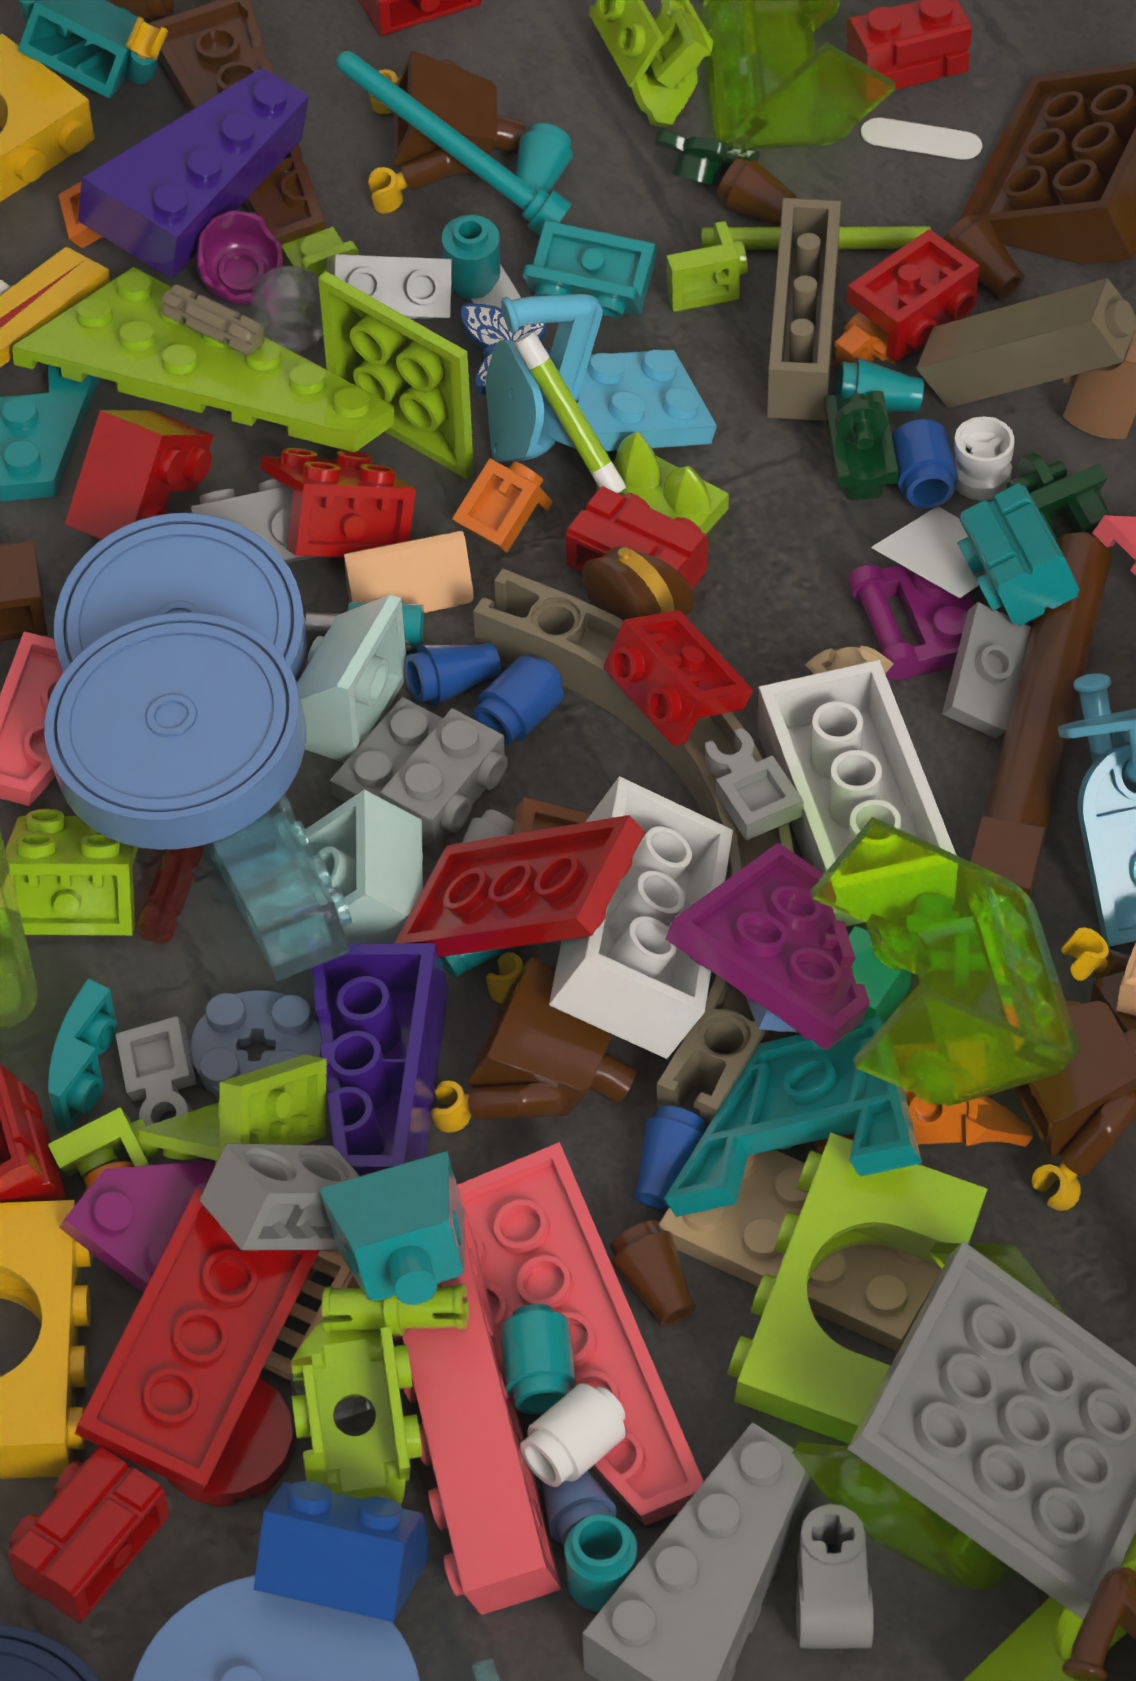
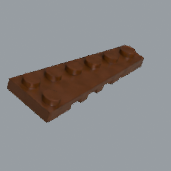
(209, 53)

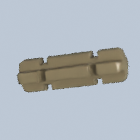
(213, 319)

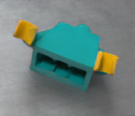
(91, 42)

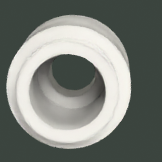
(574, 1434)

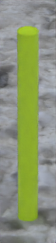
(849, 237)

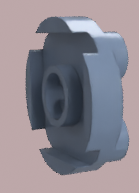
(246, 1019)

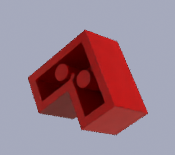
(134, 467)

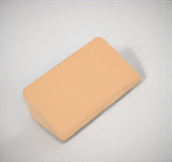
(419, 571)

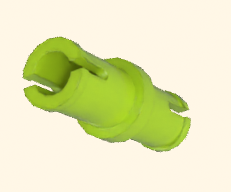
(351, 1310)

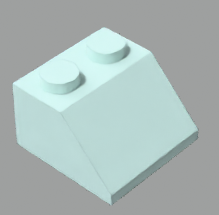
(353, 677)
(374, 861)

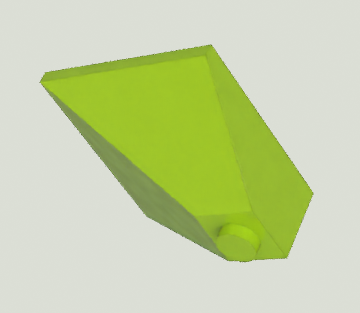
(403, 366)

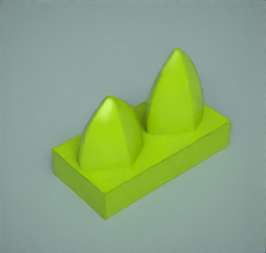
(667, 487)

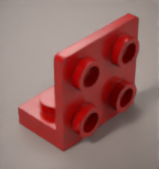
(342, 502)

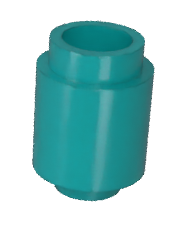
(475, 255)
(537, 1357)
(598, 1559)

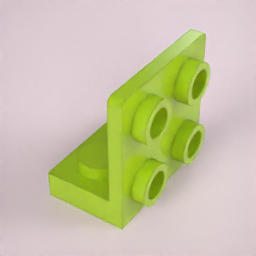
(70, 877)
(259, 1107)

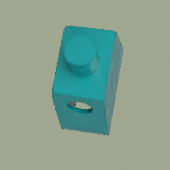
(400, 1228)

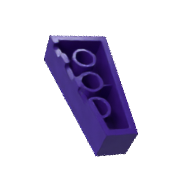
(193, 169)
(382, 1046)

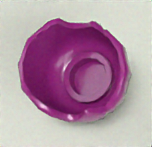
(234, 254)

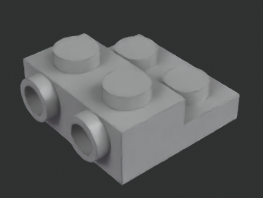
(425, 766)

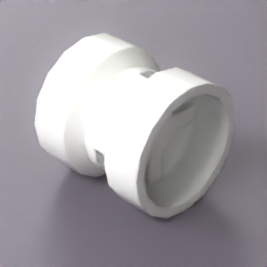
(983, 457)

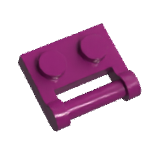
(932, 612)

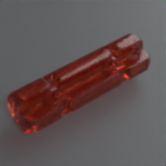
(168, 893)

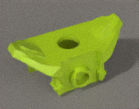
(633, 43)
(363, 1366)

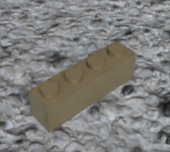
(803, 309)

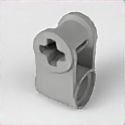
(831, 1588)

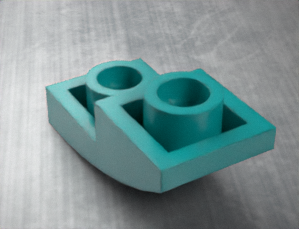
(74, 1066)

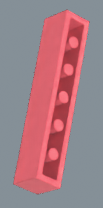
(474, 1445)

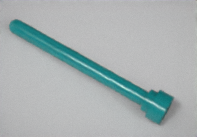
(536, 205)

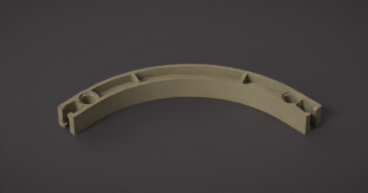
(576, 641)

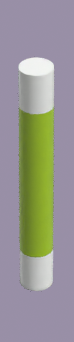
(569, 412)

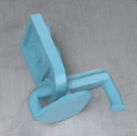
(614, 390)
(1108, 806)

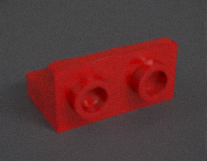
(916, 291)
(673, 673)

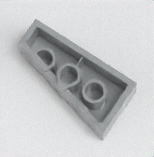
(706, 1575)

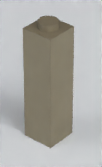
(1028, 343)

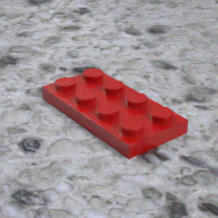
(523, 887)
(193, 1350)

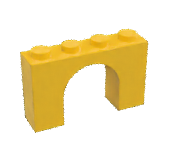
(39, 117)
(39, 1395)

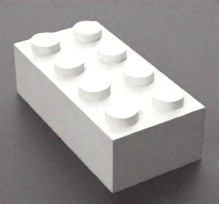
(847, 760)
(628, 972)

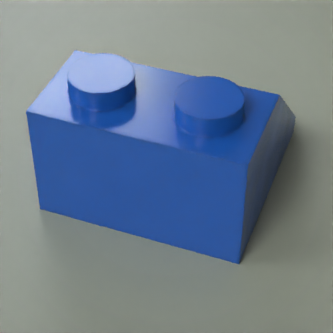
(340, 1550)

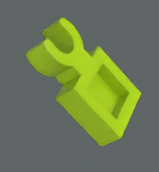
(682, 47)

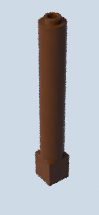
(1032, 752)

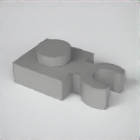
(751, 791)
(156, 1066)

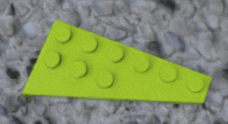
(130, 341)

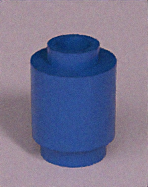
(924, 463)
(520, 698)

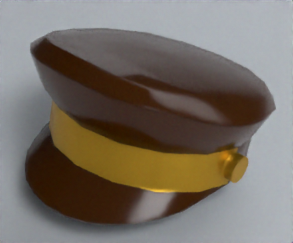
(635, 584)

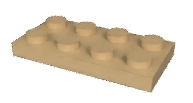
(859, 1287)

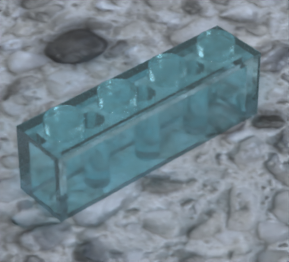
(283, 892)

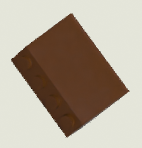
(1067, 168)

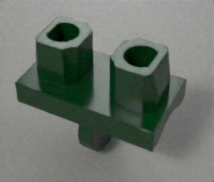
(861, 444)
(1074, 496)

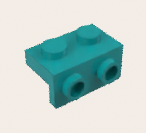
(592, 264)

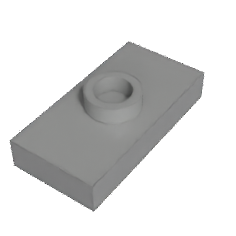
(986, 670)

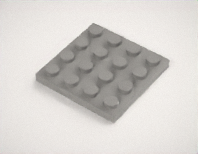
(1011, 1429)

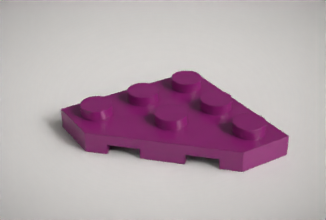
(778, 946)
(133, 1214)

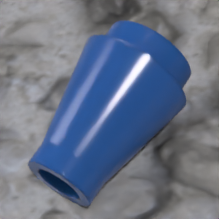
(448, 670)
(666, 1147)

